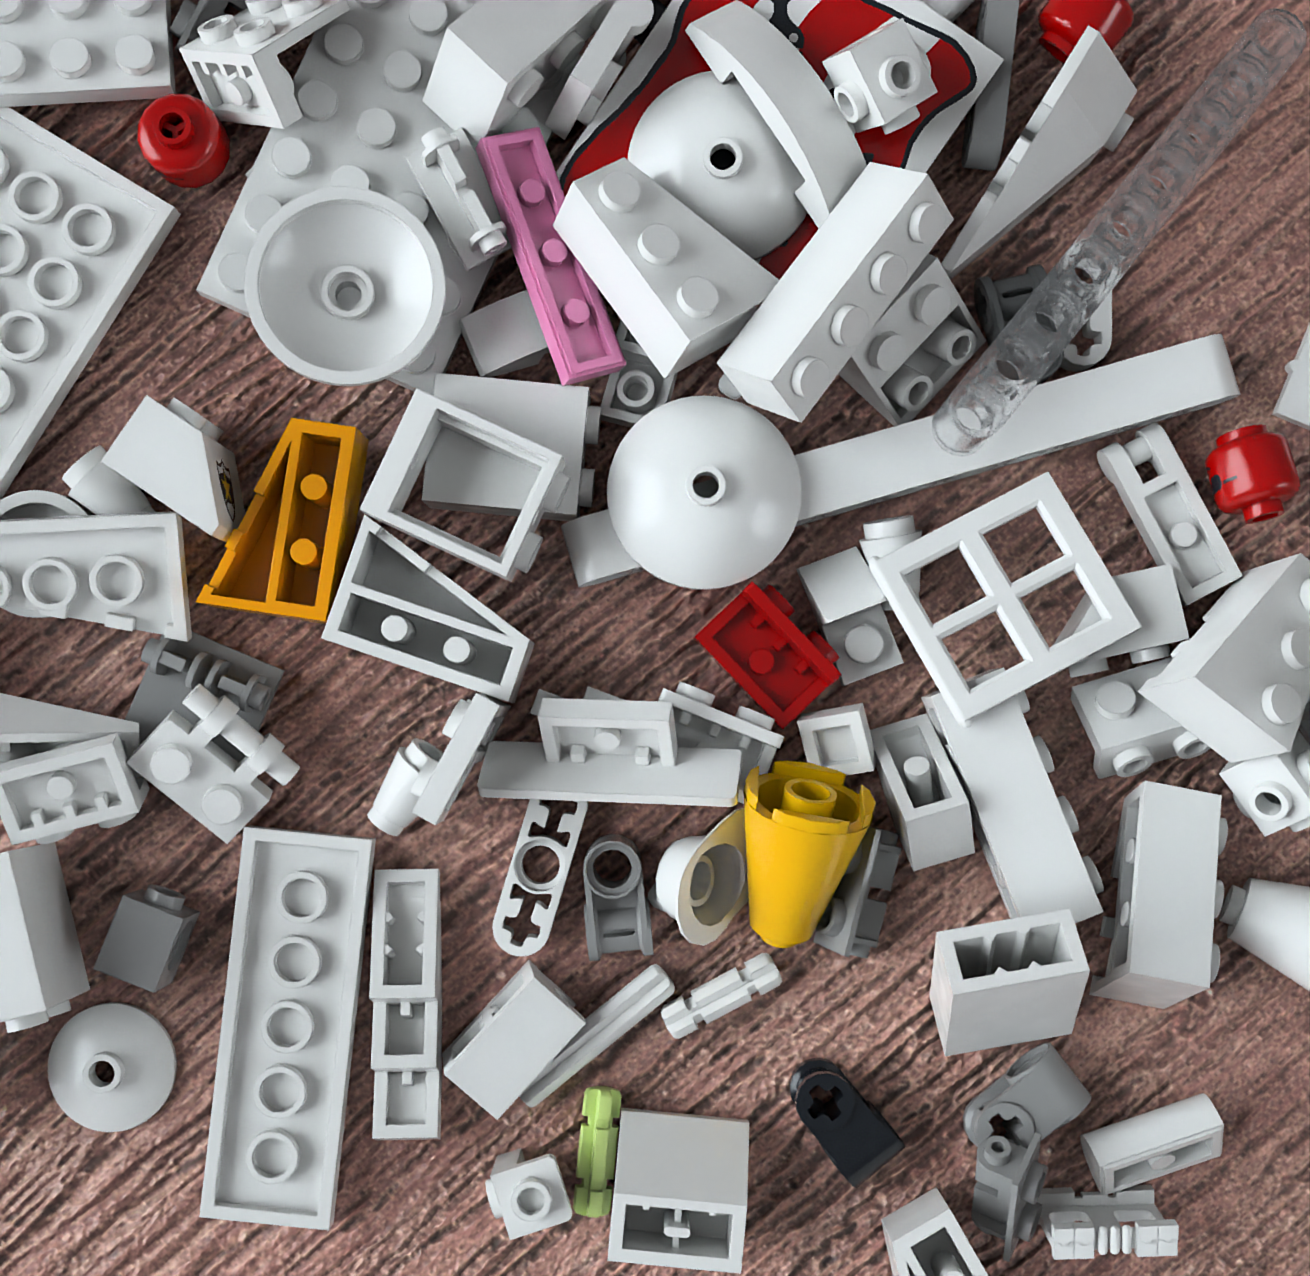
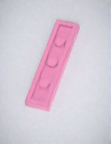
(557, 284)

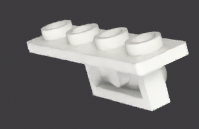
(610, 755)

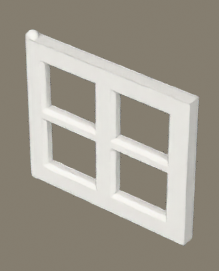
(1004, 597)

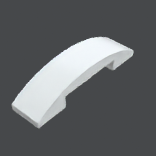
(789, 98)

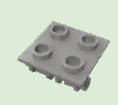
(181, 665)

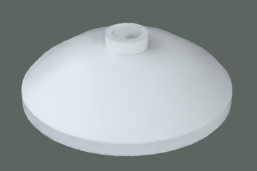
(748, 202)
(334, 243)
(696, 538)

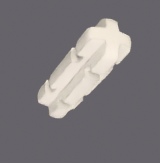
(721, 995)

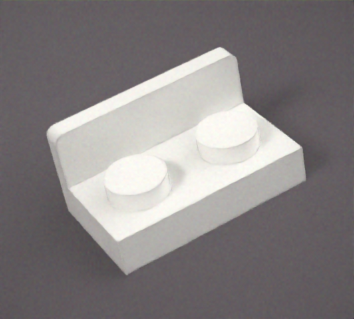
(69, 789)

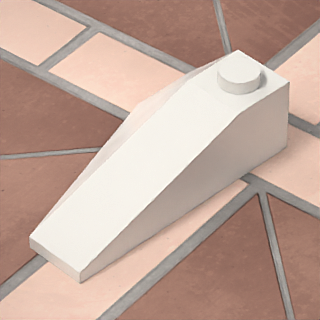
(1061, 139)

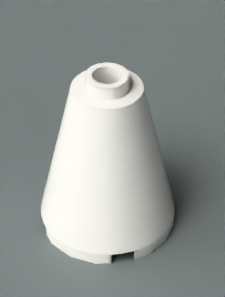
(1272, 924)

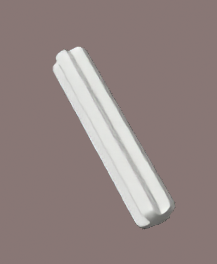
(602, 1030)

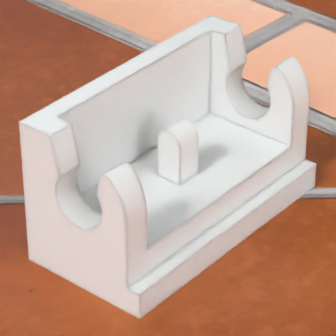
(512, 1040)

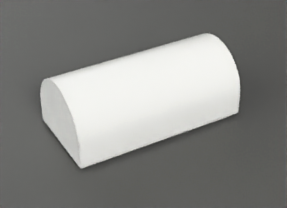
(1153, 1144)

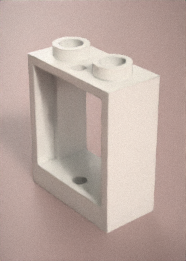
(408, 454)

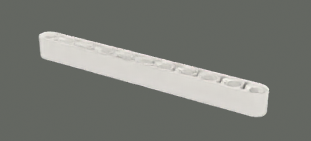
(910, 459)

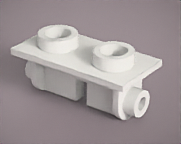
(460, 195)

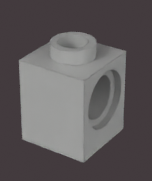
(147, 938)

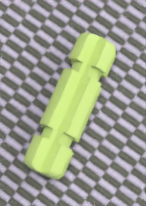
(597, 1151)

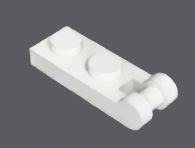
(1170, 513)

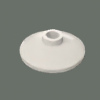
(141, 1062)

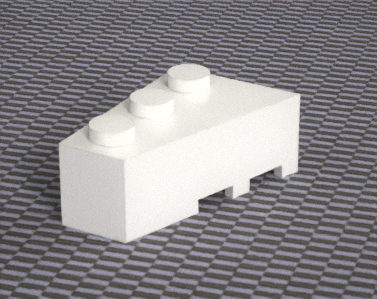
(1247, 666)

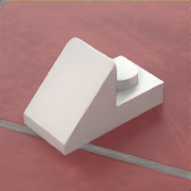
(850, 614)

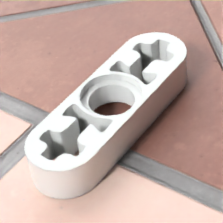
(512, 905)

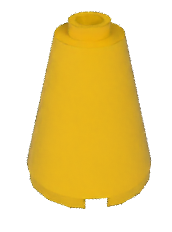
(798, 845)

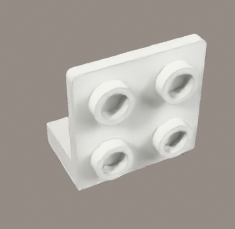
(239, 64)

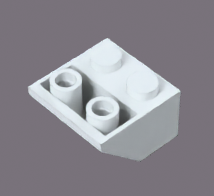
(914, 346)
(680, 1191)

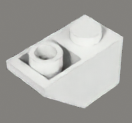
(1157, 606)

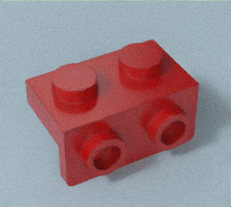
(769, 654)

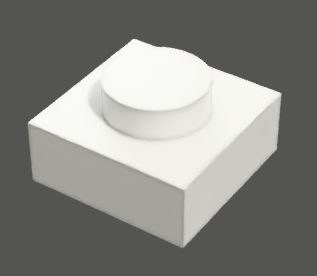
(838, 739)

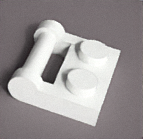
(599, 65)

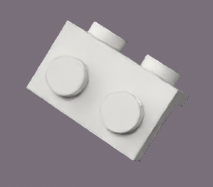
(706, 727)
(1127, 727)

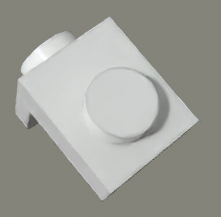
(527, 1193)

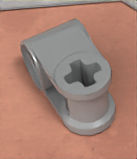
(616, 910)
(1031, 1097)

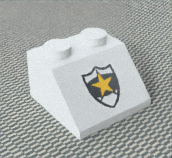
(181, 464)

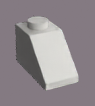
(922, 793)

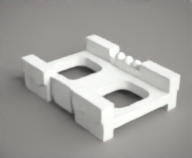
(1100, 1225)

